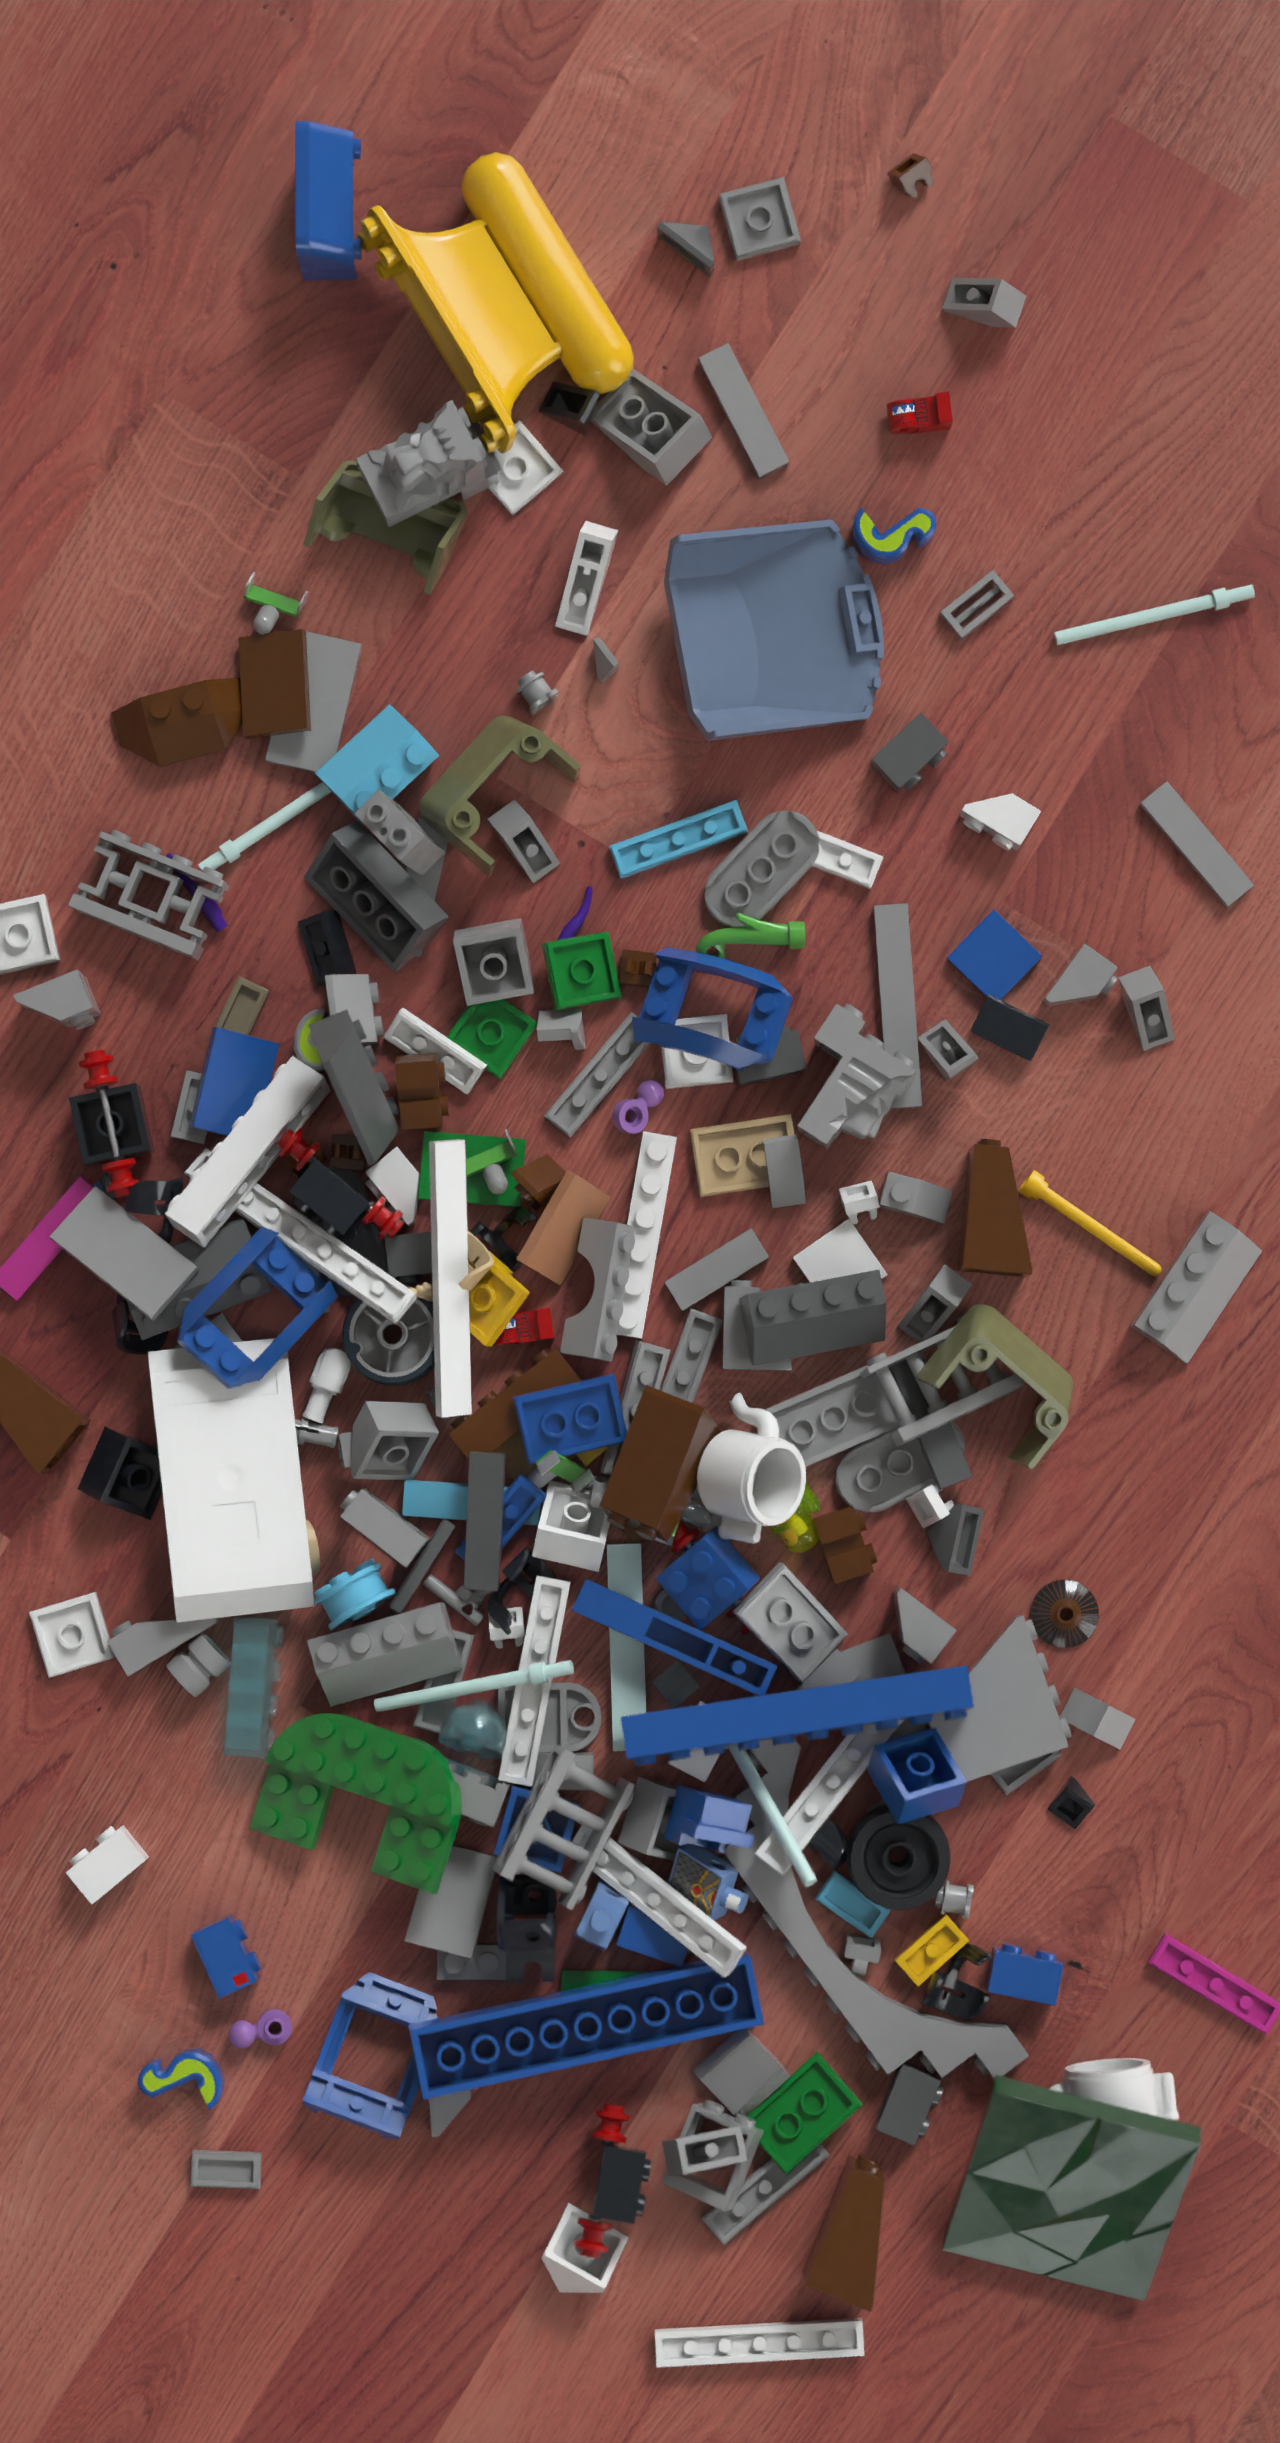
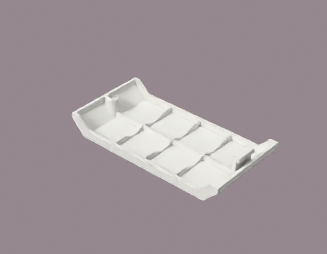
(230, 1488)

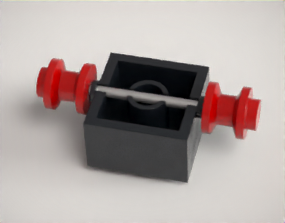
(111, 1123)
(329, 1195)
(617, 2185)

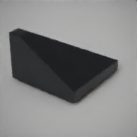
(1072, 1803)

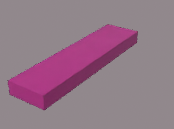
(38, 1249)
(1215, 1983)

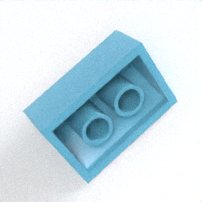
(380, 757)

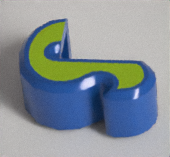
(893, 543)
(183, 2068)

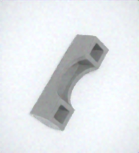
(595, 1328)

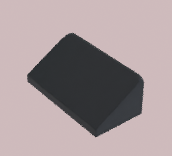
(326, 946)
(1009, 1027)

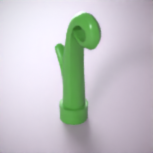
(754, 933)

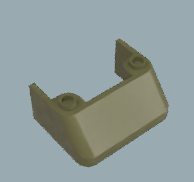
(349, 507)
(446, 802)
(976, 1344)

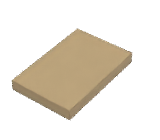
(733, 1154)

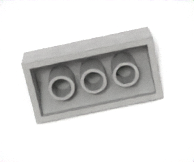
(1196, 1287)
(385, 1654)

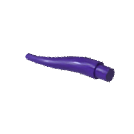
(209, 908)
(575, 923)

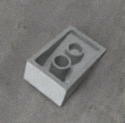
(651, 426)

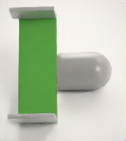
(271, 604)
(488, 1163)
(555, 1465)

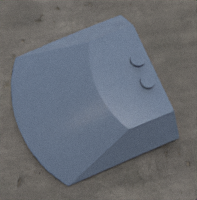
(773, 629)

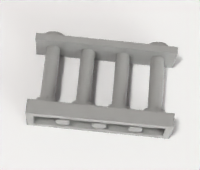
(939, 1411)
(545, 1798)

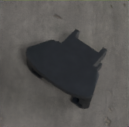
(531, 1938)

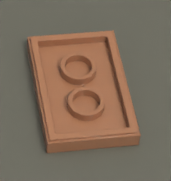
(556, 1235)

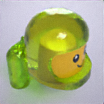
(800, 1530)

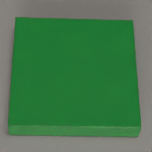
(581, 970)
(493, 1033)

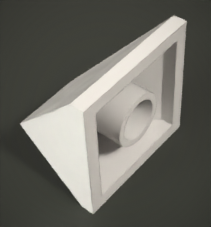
(577, 2272)

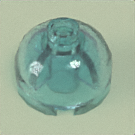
(475, 1730)

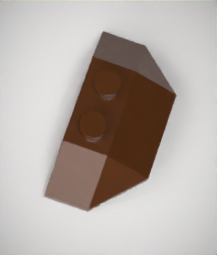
(181, 721)

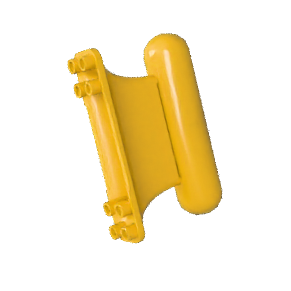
(502, 296)

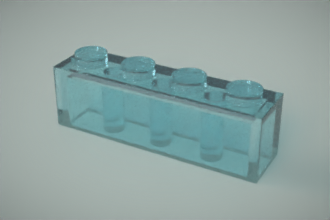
(251, 1686)

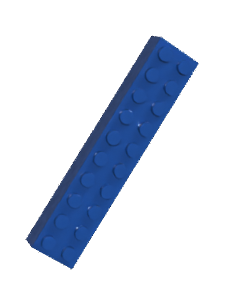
(797, 1713)
(583, 2026)

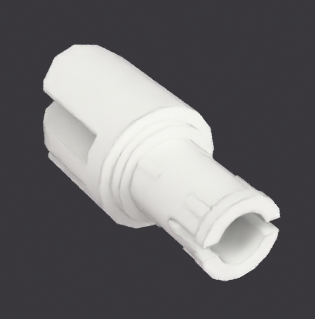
(328, 1380)

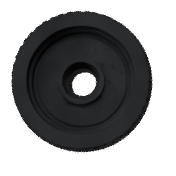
(900, 1883)

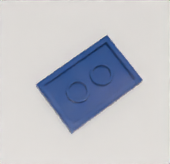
(231, 1078)
(571, 1418)

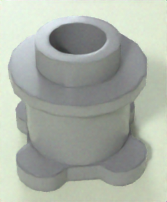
(536, 691)
(954, 1899)

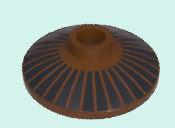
(1046, 1613)

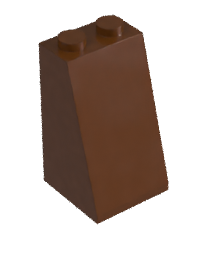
(992, 1218)
(36, 1415)
(658, 1464)
(848, 2240)

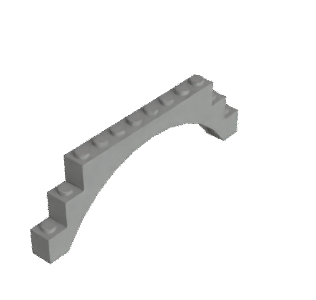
(884, 2025)

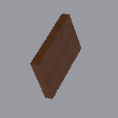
(274, 684)

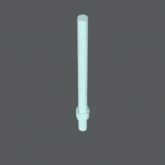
(1217, 599)
(231, 850)
(536, 1673)
(773, 1815)

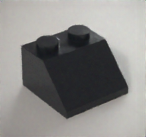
(124, 1474)

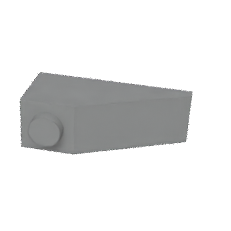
(149, 1640)

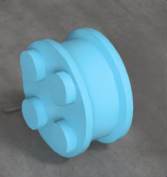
(353, 1594)

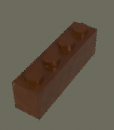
(497, 1415)

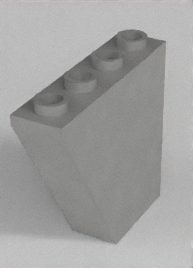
(1012, 1708)

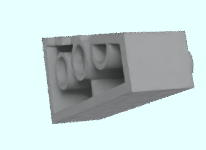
(480, 1793)

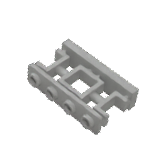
(139, 918)

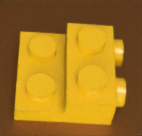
(494, 1302)

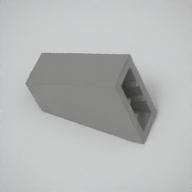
(735, 1344)

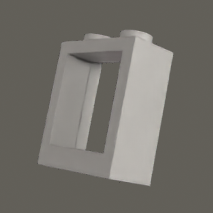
(400, 832)
(383, 1526)
(703, 2189)

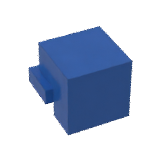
(708, 1819)

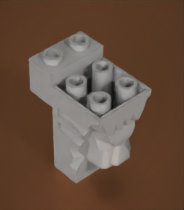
(429, 466)
(860, 1085)

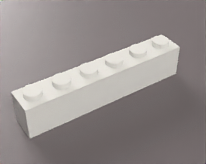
(246, 1151)

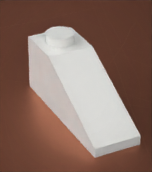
(586, 577)

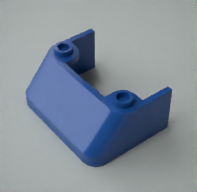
(325, 201)

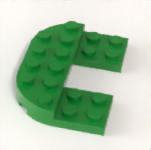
(376, 1764)

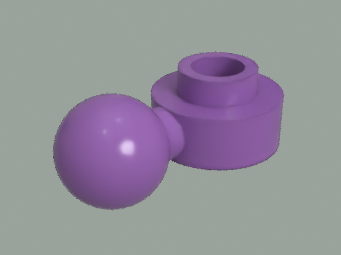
(648, 1095)
(243, 2033)

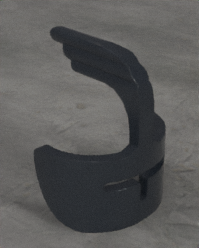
(143, 1197)
(493, 1237)
(132, 1343)
(532, 1567)
(831, 1844)
(973, 1999)

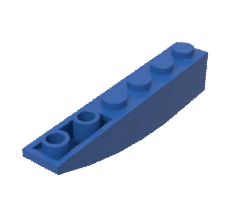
(674, 1637)

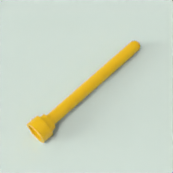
(1036, 1188)

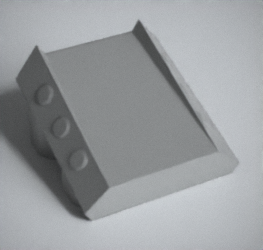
(742, 2072)

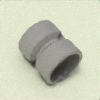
(199, 1664)

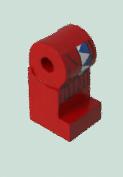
(920, 414)
(527, 1328)

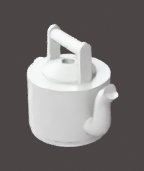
(750, 1476)
(1123, 2084)

